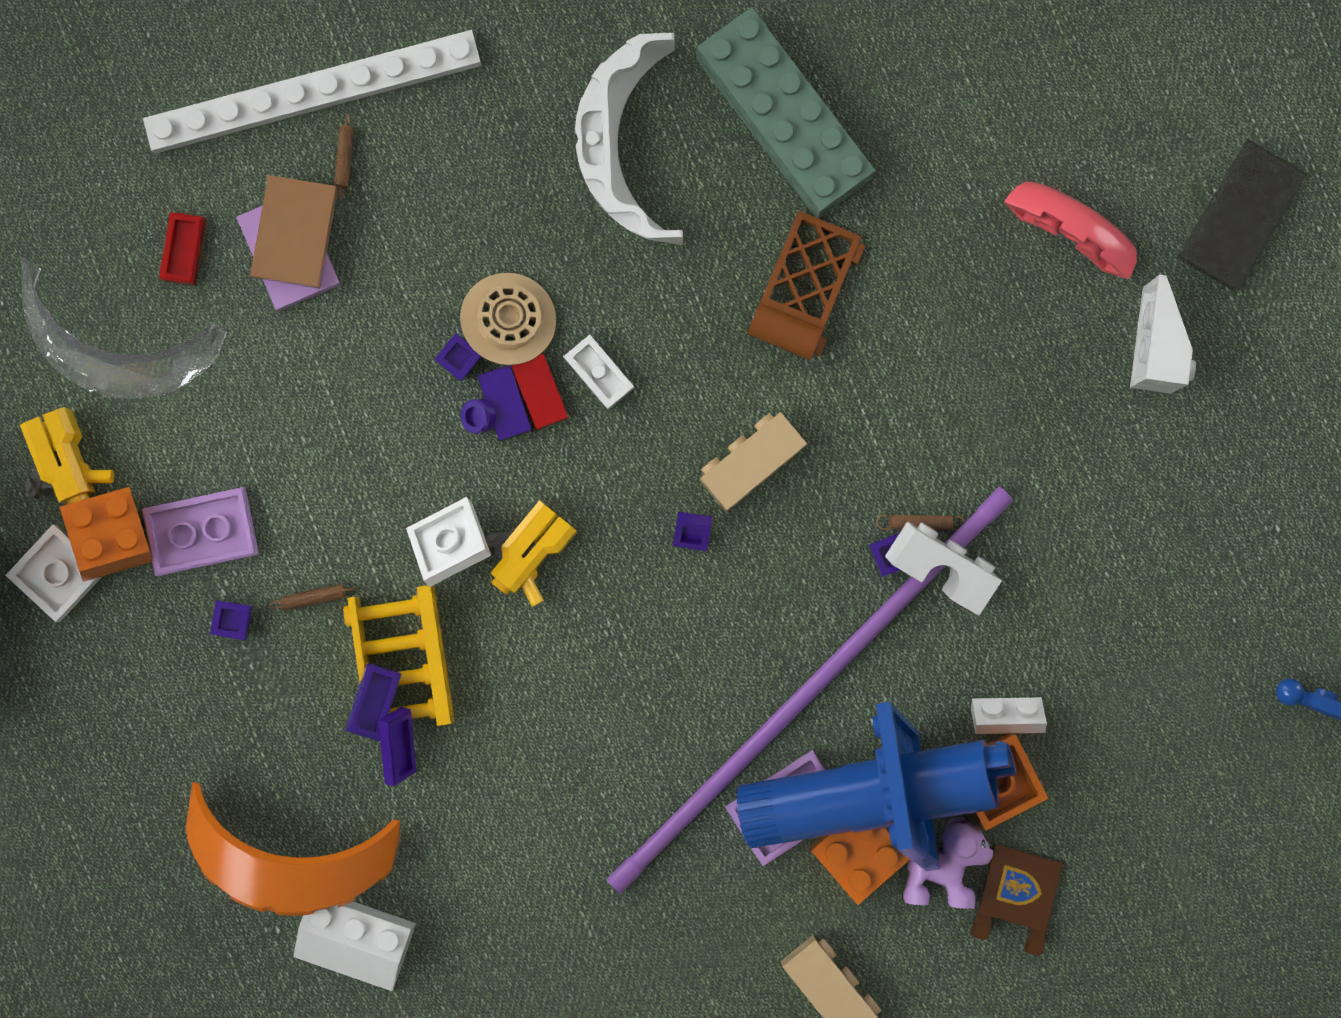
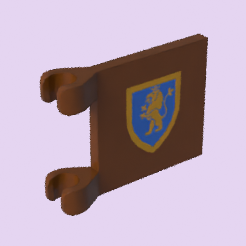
(1018, 891)

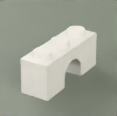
(919, 551)

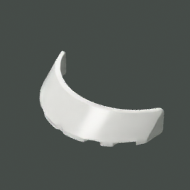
(598, 129)

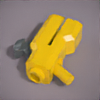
(58, 458)
(521, 553)

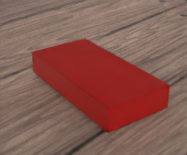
(182, 248)
(540, 392)

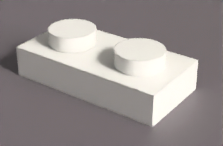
(598, 372)
(1008, 715)

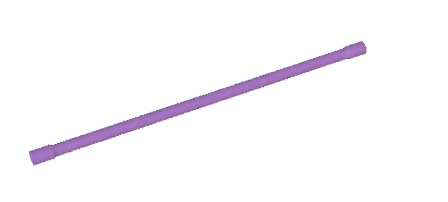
(635, 864)

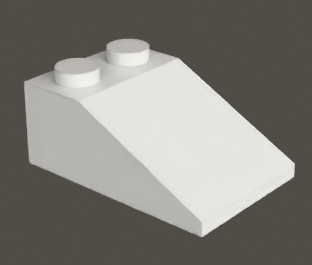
(1162, 344)

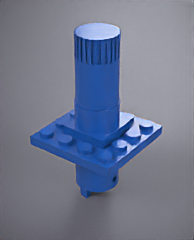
(895, 791)

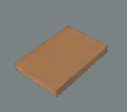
(294, 231)

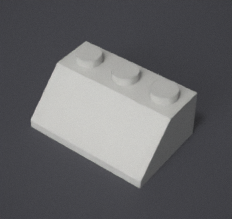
(355, 942)

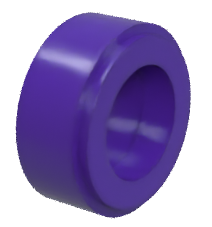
(478, 416)

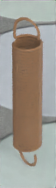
(343, 157)
(934, 522)
(312, 597)

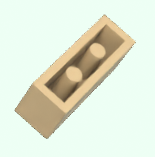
(752, 460)
(825, 984)

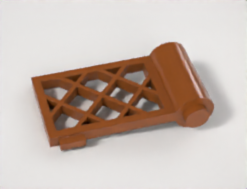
(794, 328)

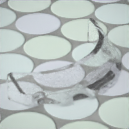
(113, 373)

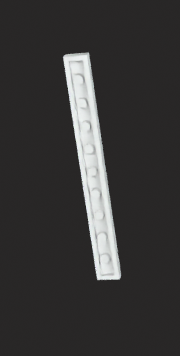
(312, 92)

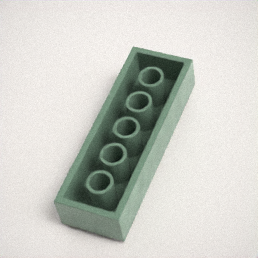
(784, 113)

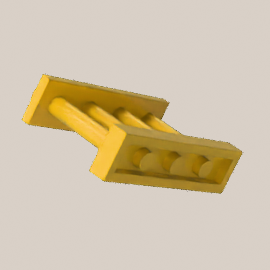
(427, 639)

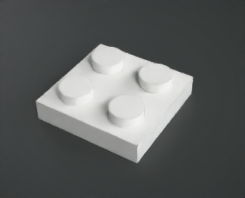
(448, 542)
(51, 574)

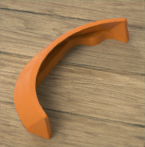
(281, 882)

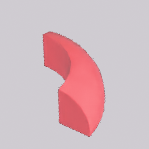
(1092, 232)

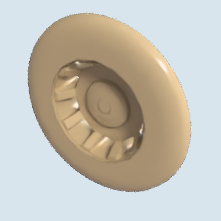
(508, 318)

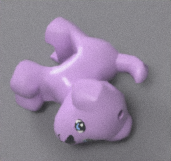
(962, 847)

